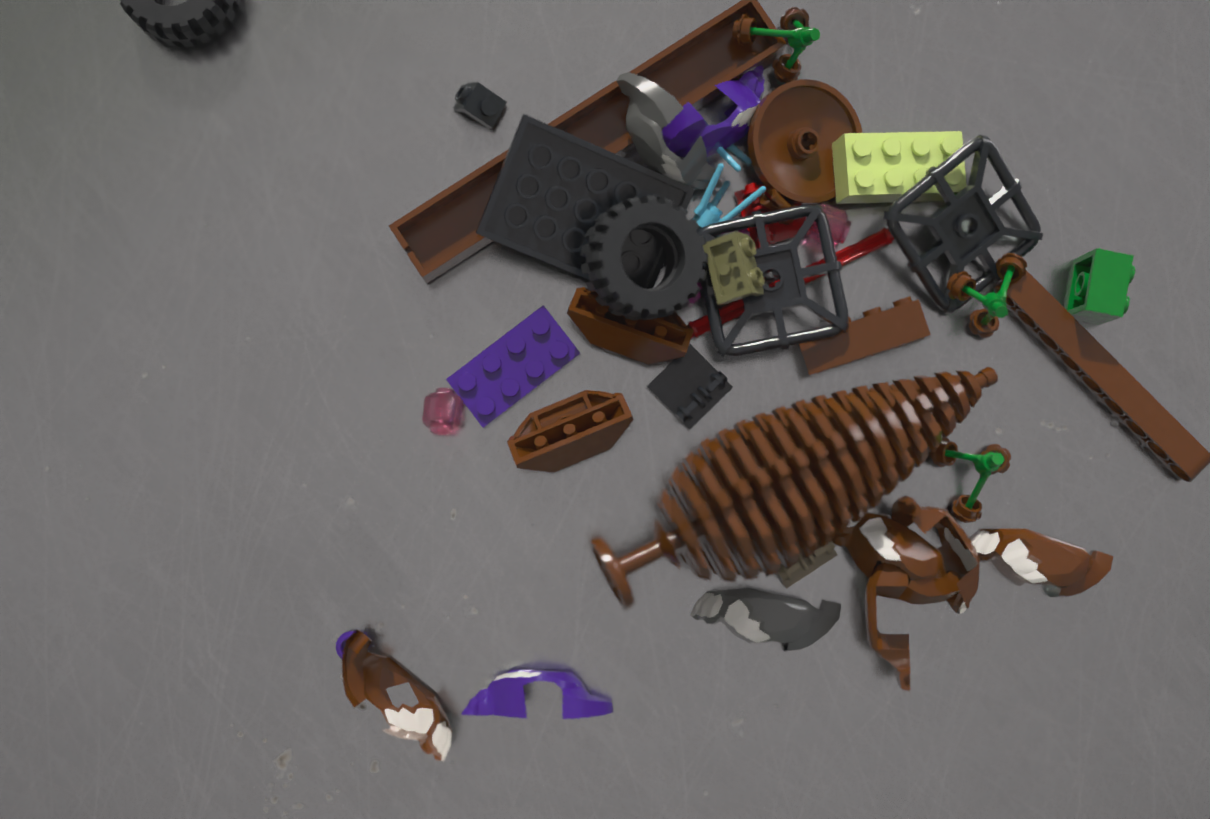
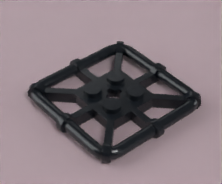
(967, 205)
(788, 292)

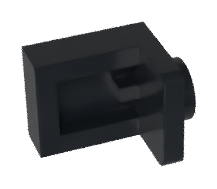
(479, 103)

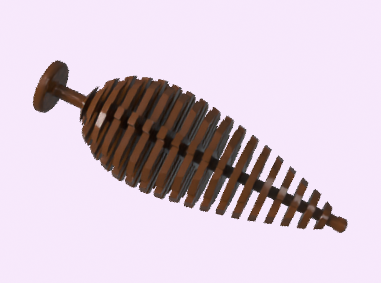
(795, 478)

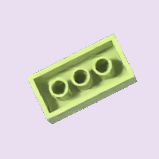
(888, 164)

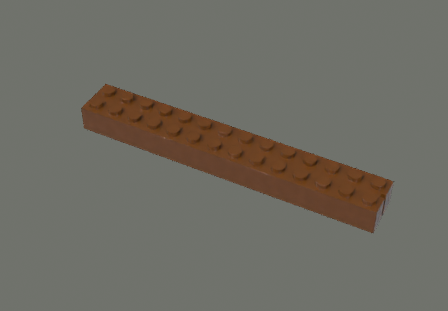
(445, 226)

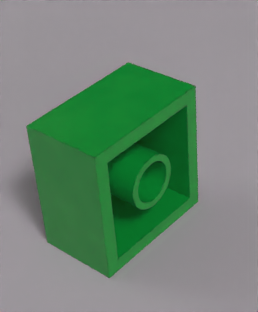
(1100, 286)

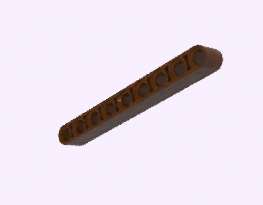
(1106, 377)

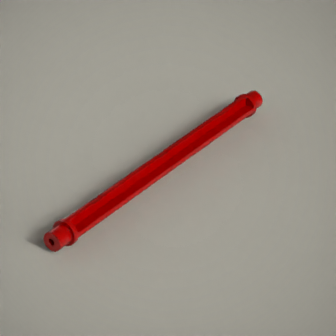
(845, 255)

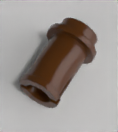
(776, 203)

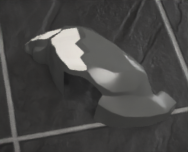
(647, 113)
(767, 616)

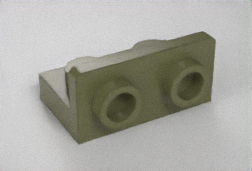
(733, 267)

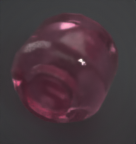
(838, 224)
(443, 411)

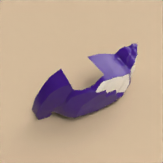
(690, 125)
(507, 698)

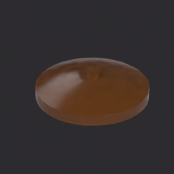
(794, 139)

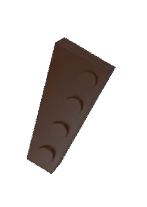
(868, 336)

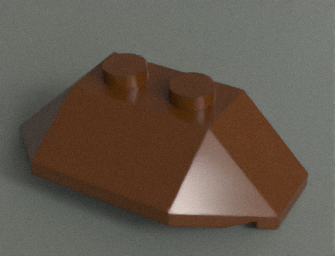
(640, 339)
(570, 431)

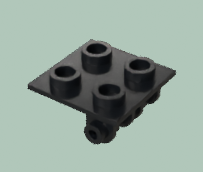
(690, 387)

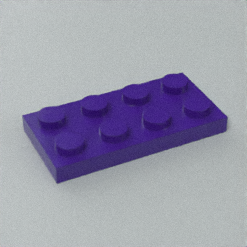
(513, 366)

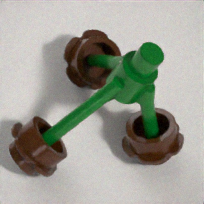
(797, 32)
(962, 286)
(993, 460)

